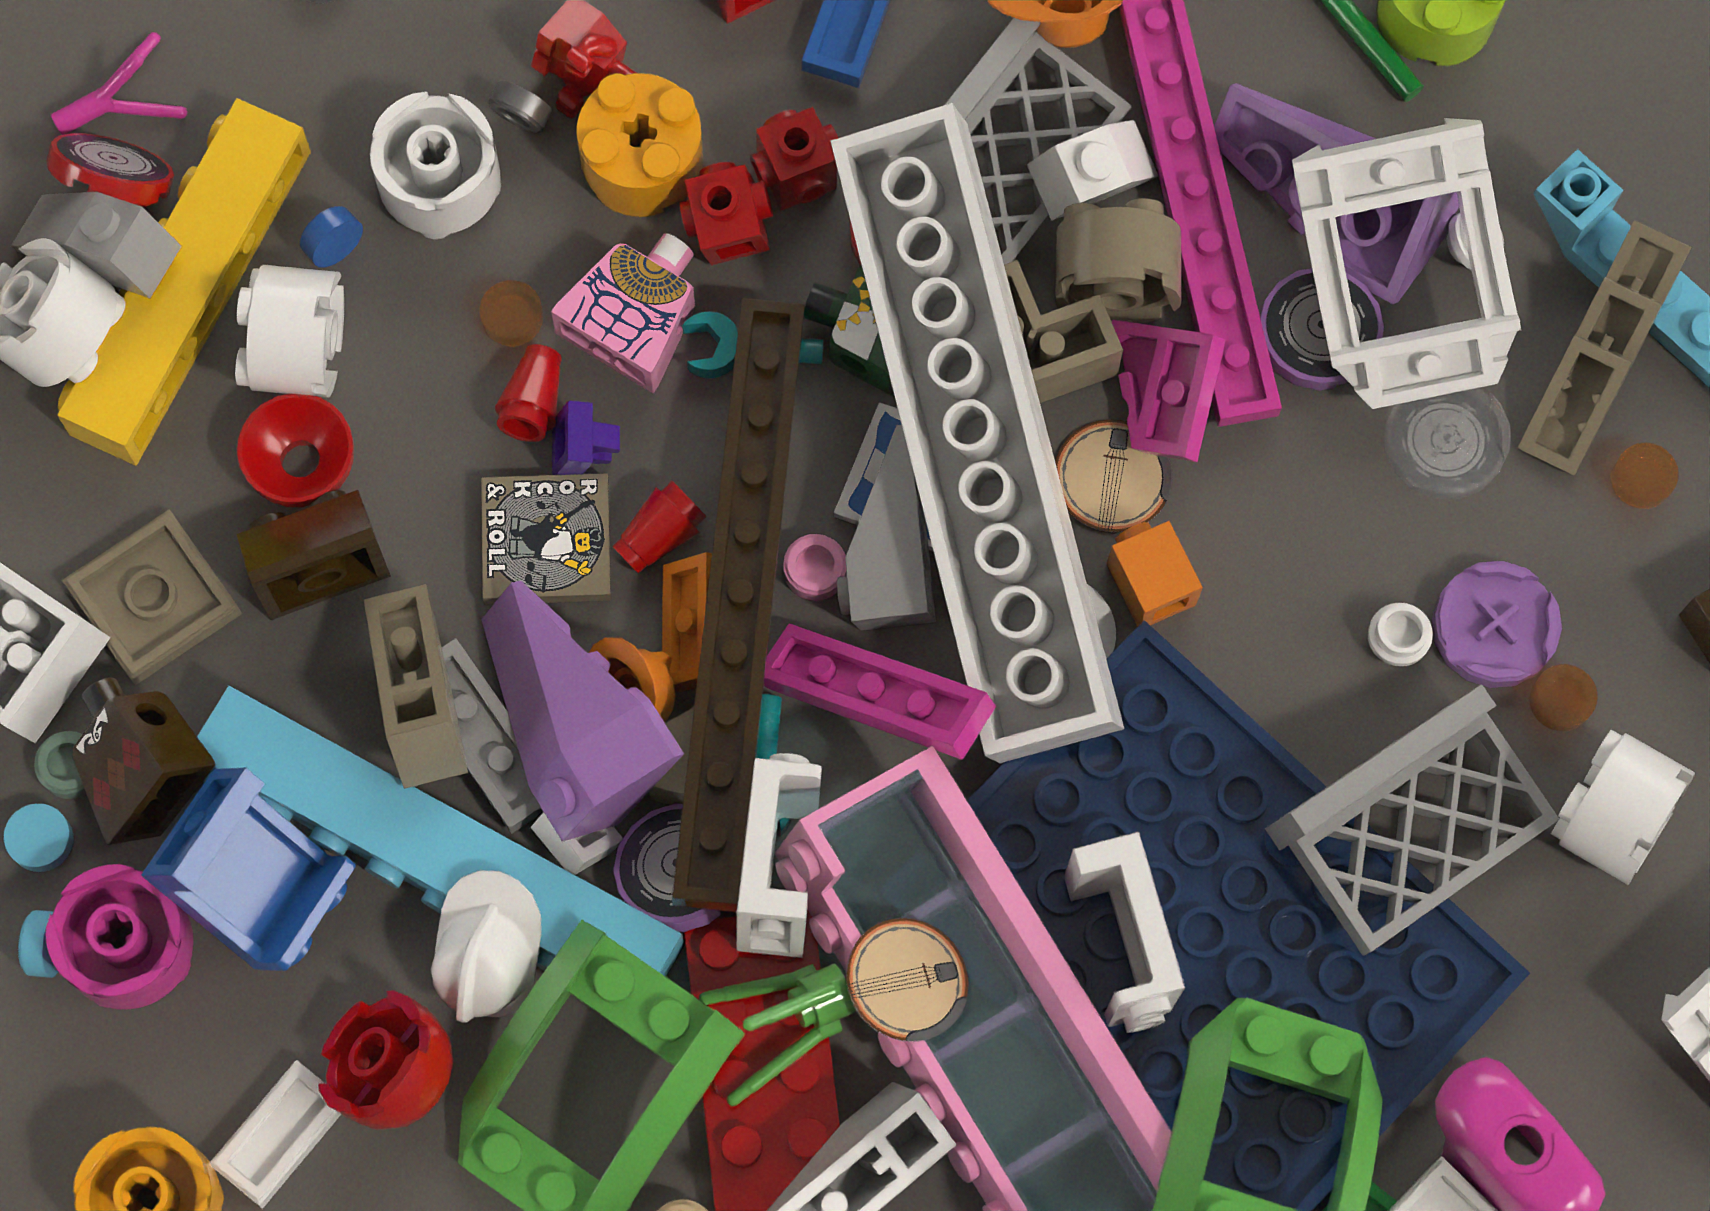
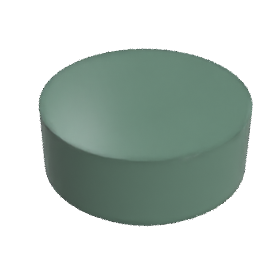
(57, 768)

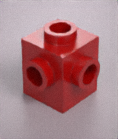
(795, 157)
(727, 212)

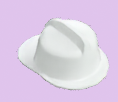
(486, 946)

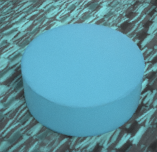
(38, 837)
(33, 947)

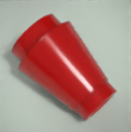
(531, 396)
(659, 527)

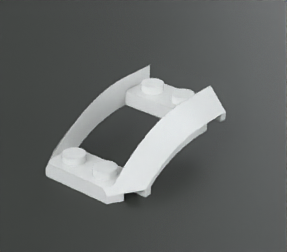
(1393, 173)

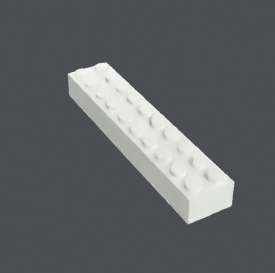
(976, 434)

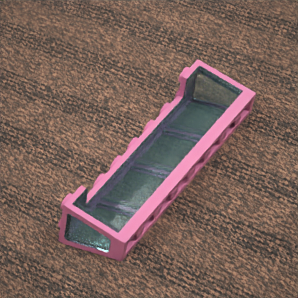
(1028, 1068)

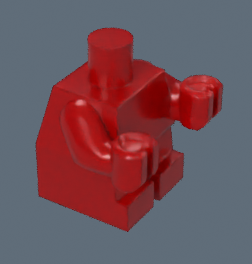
(580, 49)

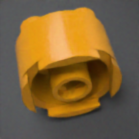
(643, 112)
(150, 1159)

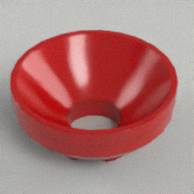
(289, 423)

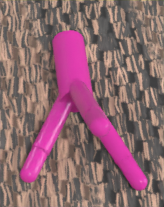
(101, 100)

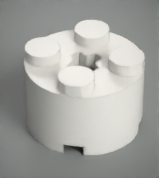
(466, 166)
(54, 314)
(291, 330)
(1625, 806)

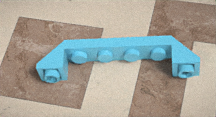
(1580, 212)

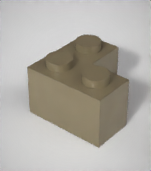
(1067, 345)

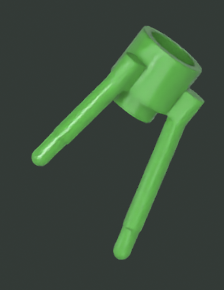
(818, 999)

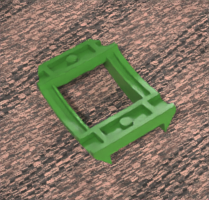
(642, 1006)
(1287, 1051)

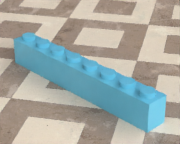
(410, 832)

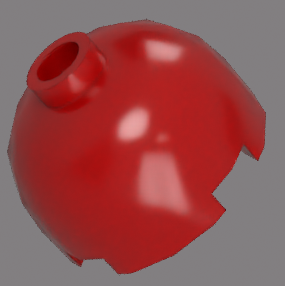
(386, 1063)

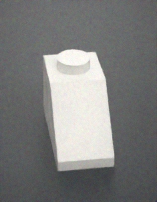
(1092, 167)

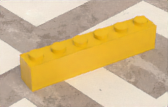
(219, 224)

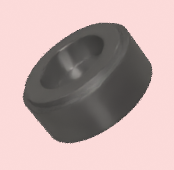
(519, 106)

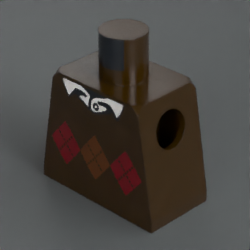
(137, 761)

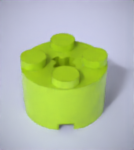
(1437, 28)

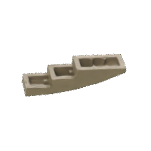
(1604, 347)

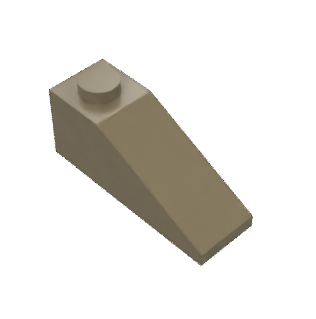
(414, 687)

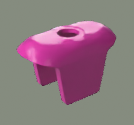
(1476, 1113)

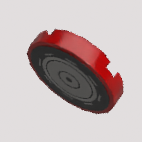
(110, 167)

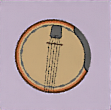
(1109, 481)
(907, 979)

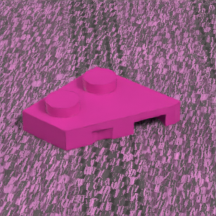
(1168, 386)

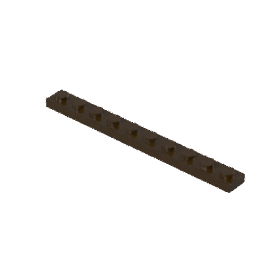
(739, 607)

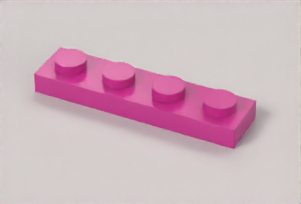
(877, 691)

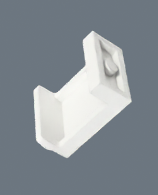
(1123, 871)
(766, 917)

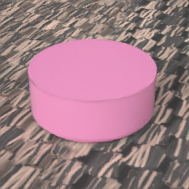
(814, 566)

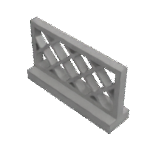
(987, 87)
(1373, 783)

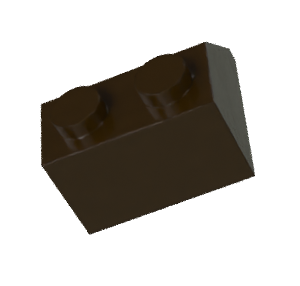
(312, 553)

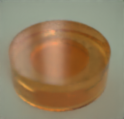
(511, 313)
(1644, 475)
(1563, 697)

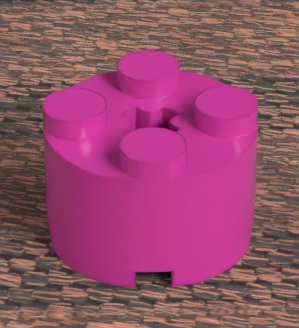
(86, 926)

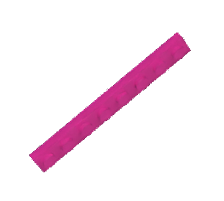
(1201, 204)

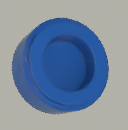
(331, 236)

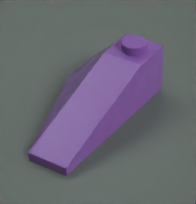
(1379, 245)
(579, 732)

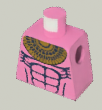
(630, 310)

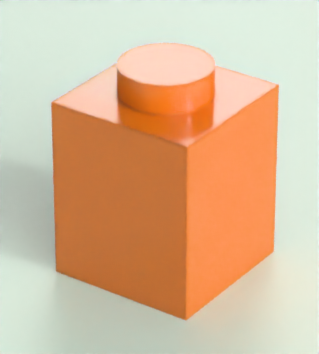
(1153, 572)

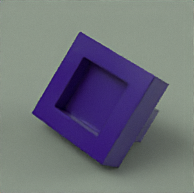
(580, 440)

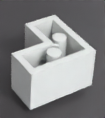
(41, 654)

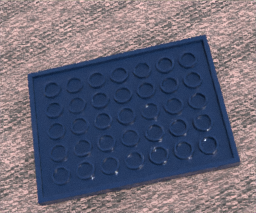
(1238, 914)

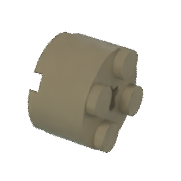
(1121, 254)

